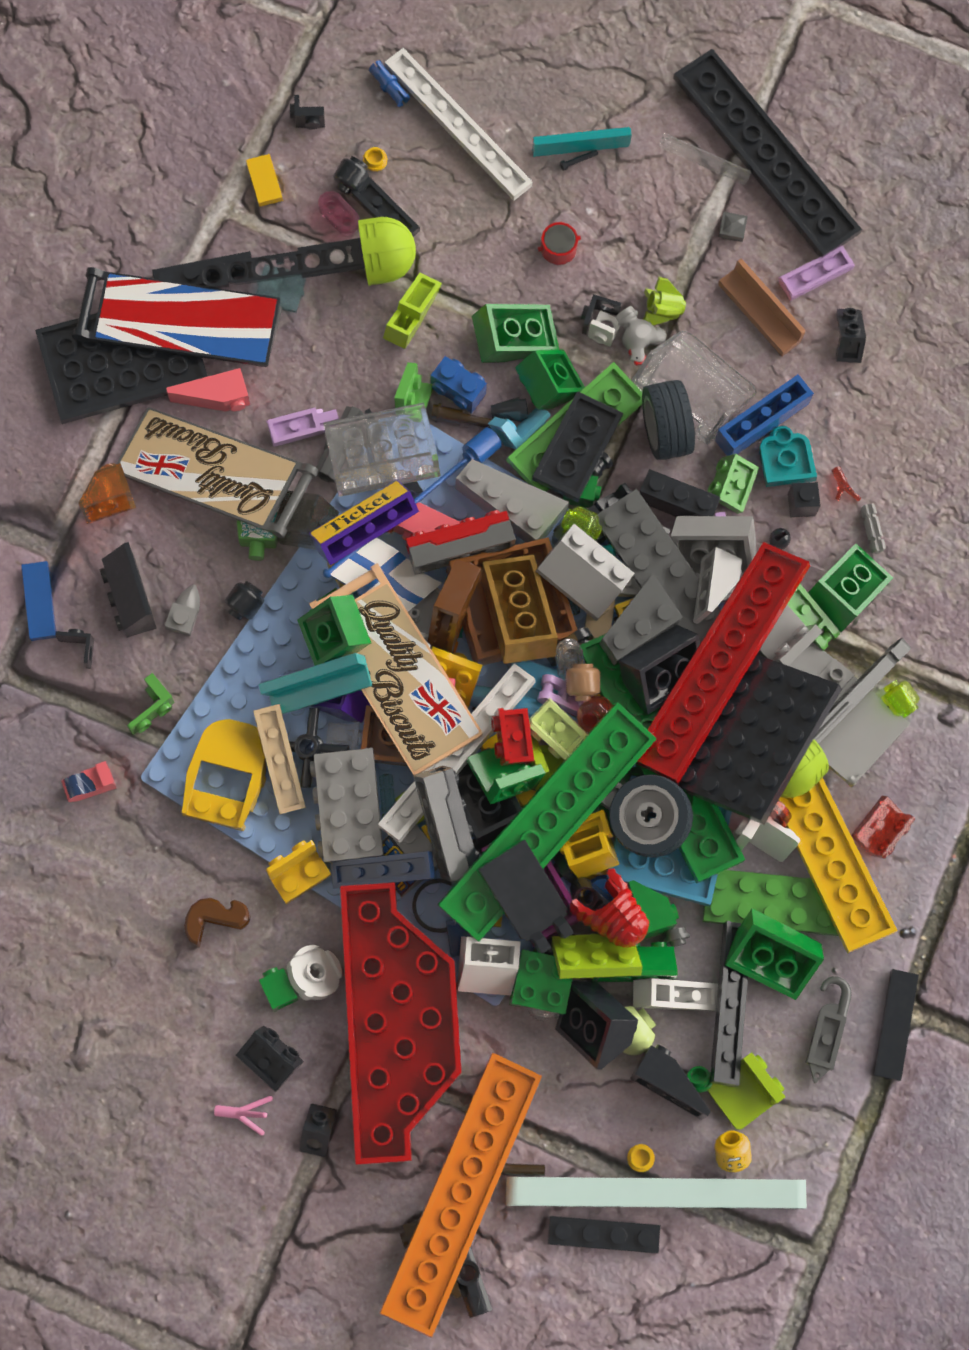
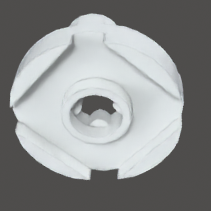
(304, 982)

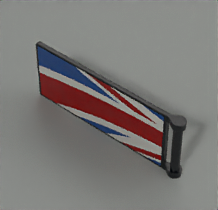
(179, 318)

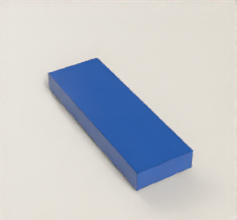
(39, 600)

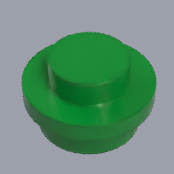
(700, 1078)

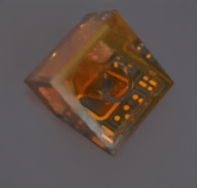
(106, 494)

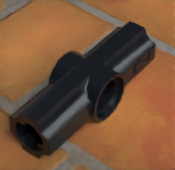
(474, 1291)

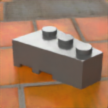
(642, 621)

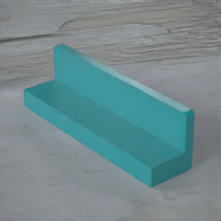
(318, 683)

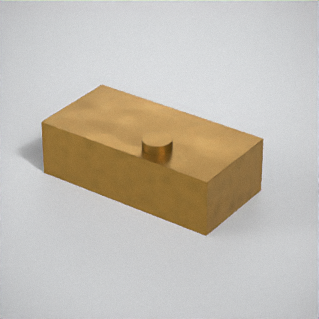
(519, 609)

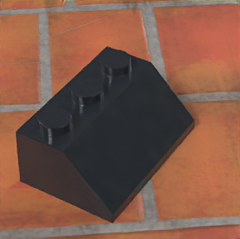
(127, 592)
(657, 666)
(485, 818)
(596, 1023)

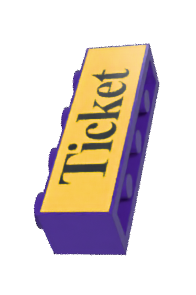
(364, 522)

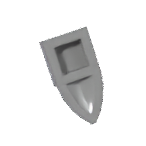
(184, 612)

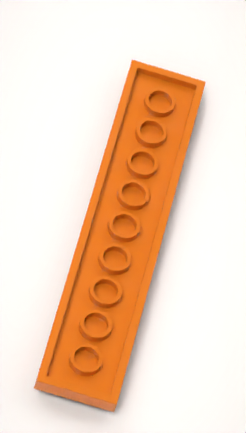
(460, 1195)

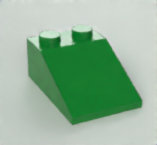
(513, 331)
(849, 586)

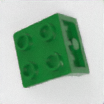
(503, 781)
(539, 984)

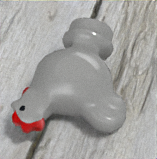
(638, 334)

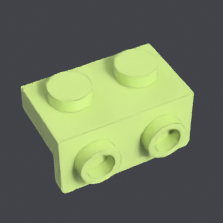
(556, 729)

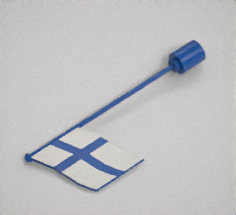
(395, 566)

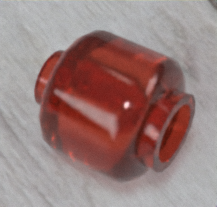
(592, 711)

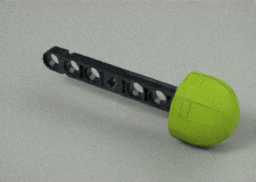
(383, 250)

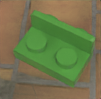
(412, 389)
(733, 482)

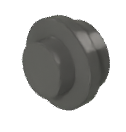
(676, 937)

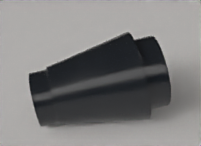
(512, 409)

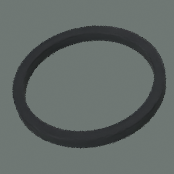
(433, 881)

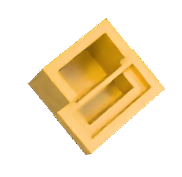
(591, 847)

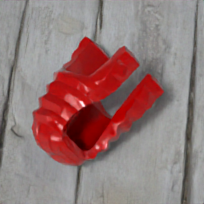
(618, 920)

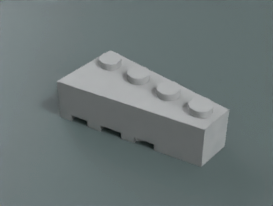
(529, 509)

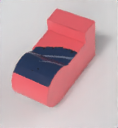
(88, 783)

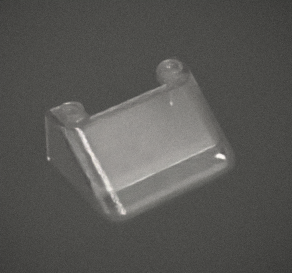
(712, 385)

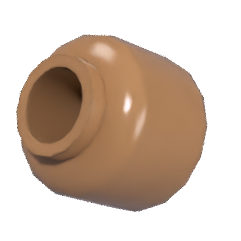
(582, 681)

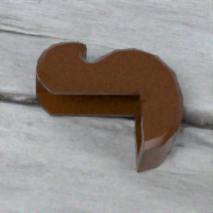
(214, 912)

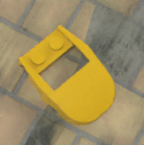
(234, 747)

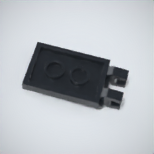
(526, 895)

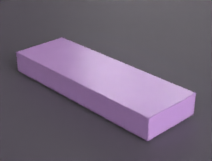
(816, 273)

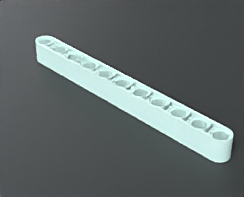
(656, 1192)

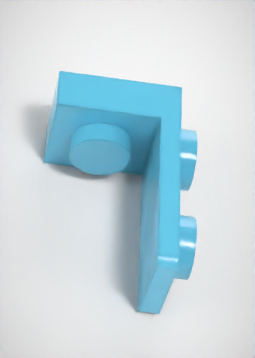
(515, 436)

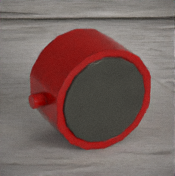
(559, 243)

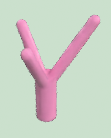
(242, 1112)

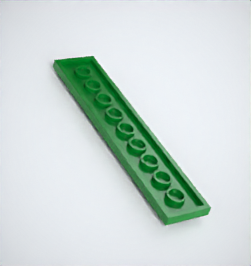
(554, 812)
(710, 843)

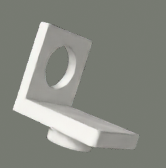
(602, 333)

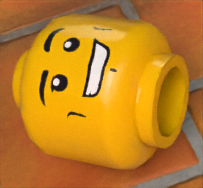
(732, 1151)

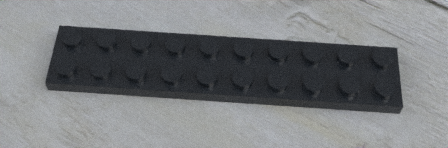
(767, 153)

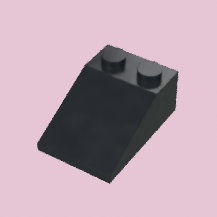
(666, 1078)

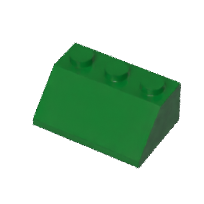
(774, 954)
(656, 962)

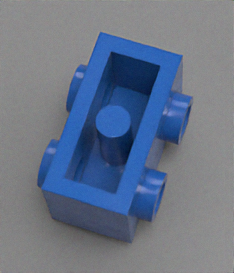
(458, 384)

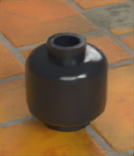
(351, 175)
(244, 600)

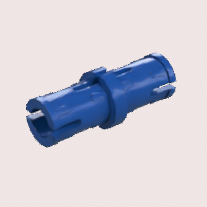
(389, 83)

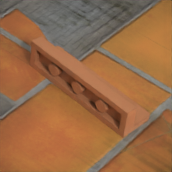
(762, 308)

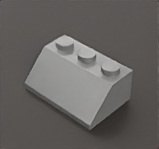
(701, 534)
(585, 572)

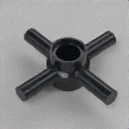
(302, 741)

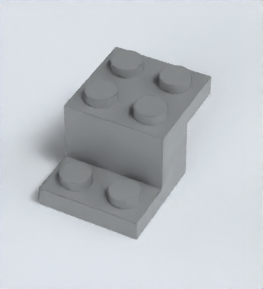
(788, 638)

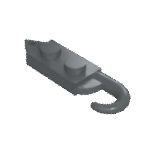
(828, 1030)

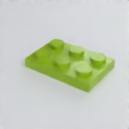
(593, 957)

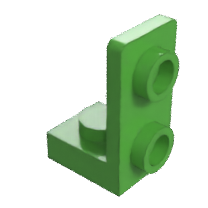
(161, 707)

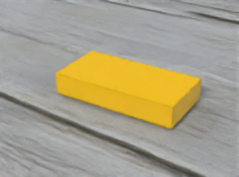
(264, 180)

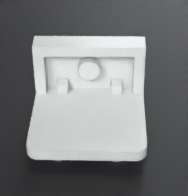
(769, 838)

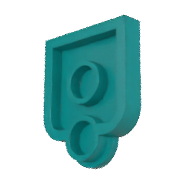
(786, 458)

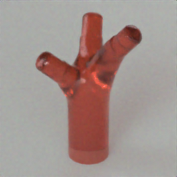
(843, 484)

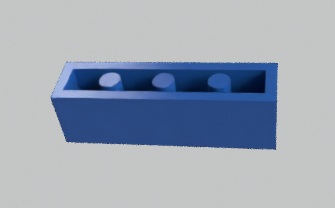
(764, 416)

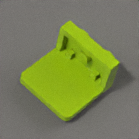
(753, 1095)

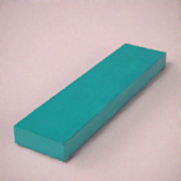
(581, 141)

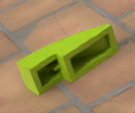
(411, 310)

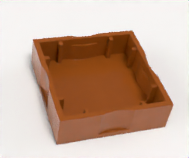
(477, 619)

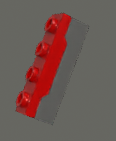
(469, 538)

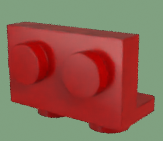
(513, 736)

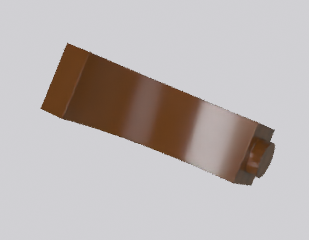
(452, 605)

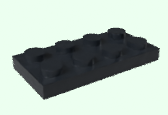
(577, 446)

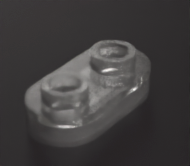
(566, 658)

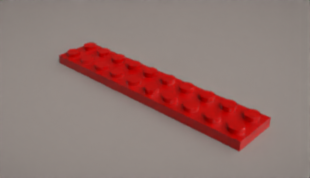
(722, 660)

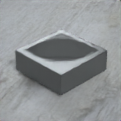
(733, 226)

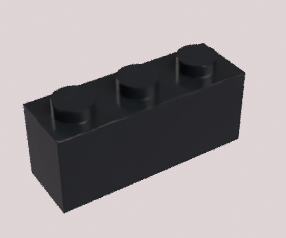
(676, 496)

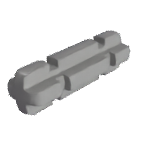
(873, 528)

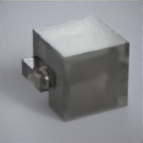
(309, 515)

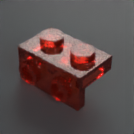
(882, 828)

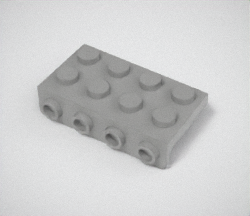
(347, 805)

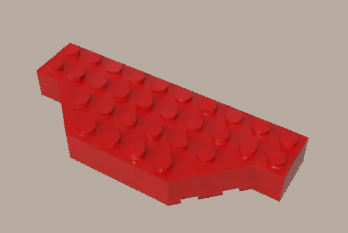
(398, 1022)

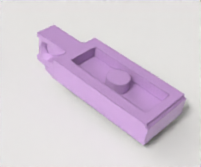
(299, 425)

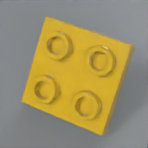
(462, 670)

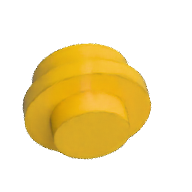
(375, 159)
(640, 1158)

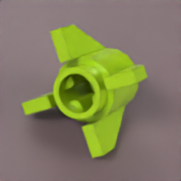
(664, 303)

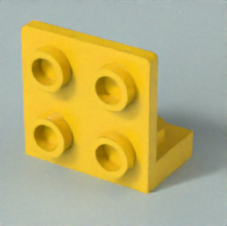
(297, 871)

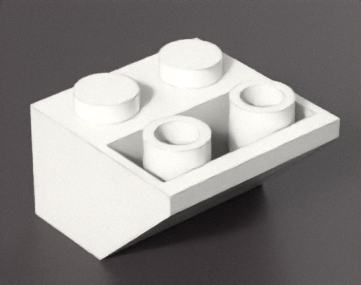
(488, 965)

